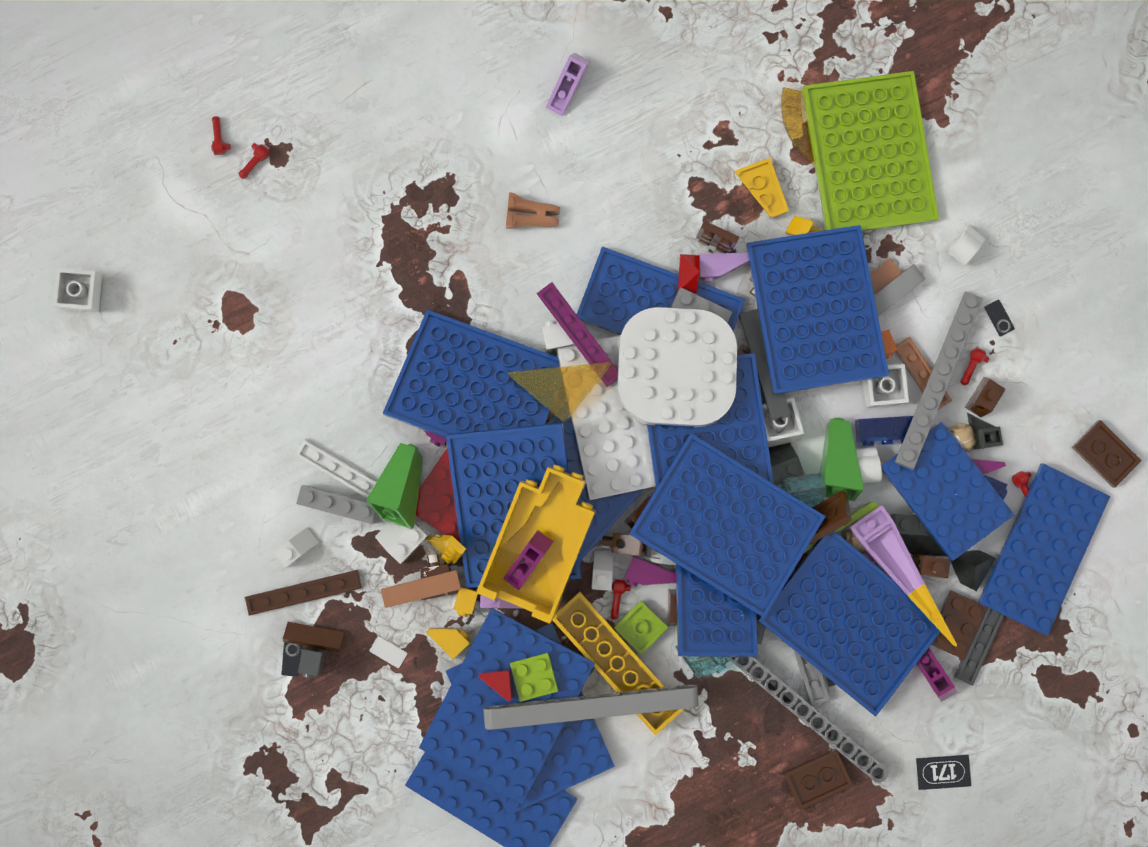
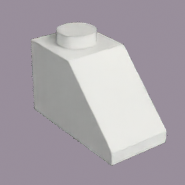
(296, 547)
(602, 570)

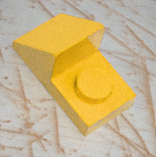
(801, 226)

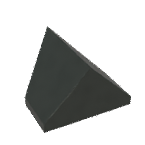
(985, 433)
(972, 568)

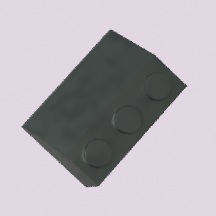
(784, 463)
(916, 536)

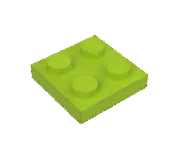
(640, 627)
(534, 677)

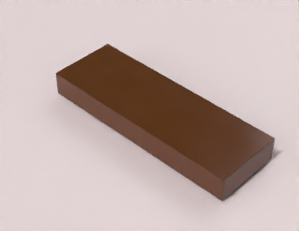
(313, 636)

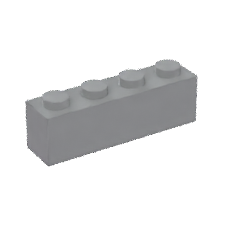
(336, 504)

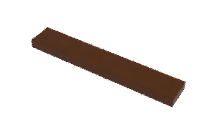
(303, 592)

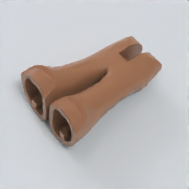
(519, 204)

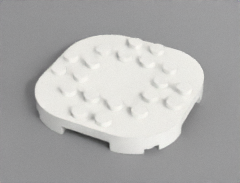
(677, 367)

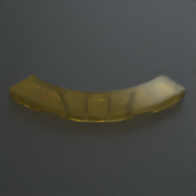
(794, 122)

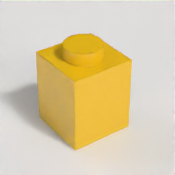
(465, 601)

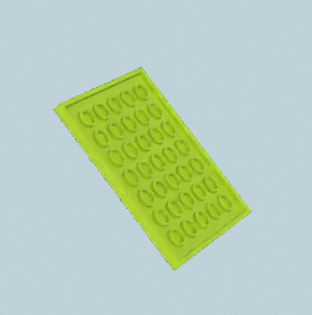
(870, 152)

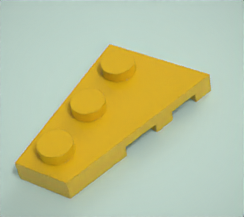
(764, 186)
(447, 546)

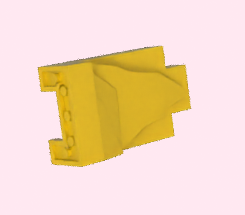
(559, 516)

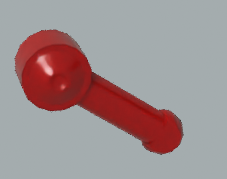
(218, 146)
(260, 153)
(976, 356)
(1021, 480)
(619, 587)

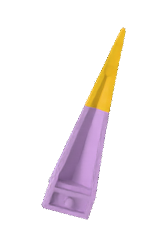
(885, 545)

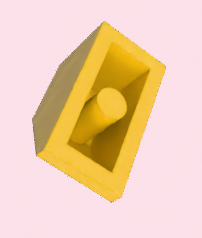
(450, 639)

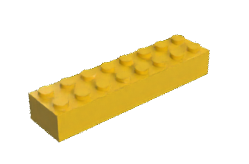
(611, 654)

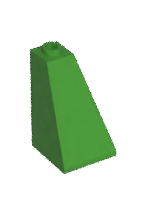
(840, 461)
(398, 487)

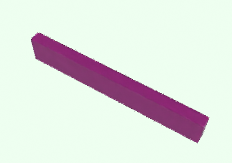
(576, 330)

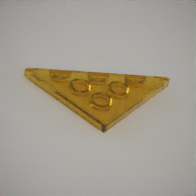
(561, 387)

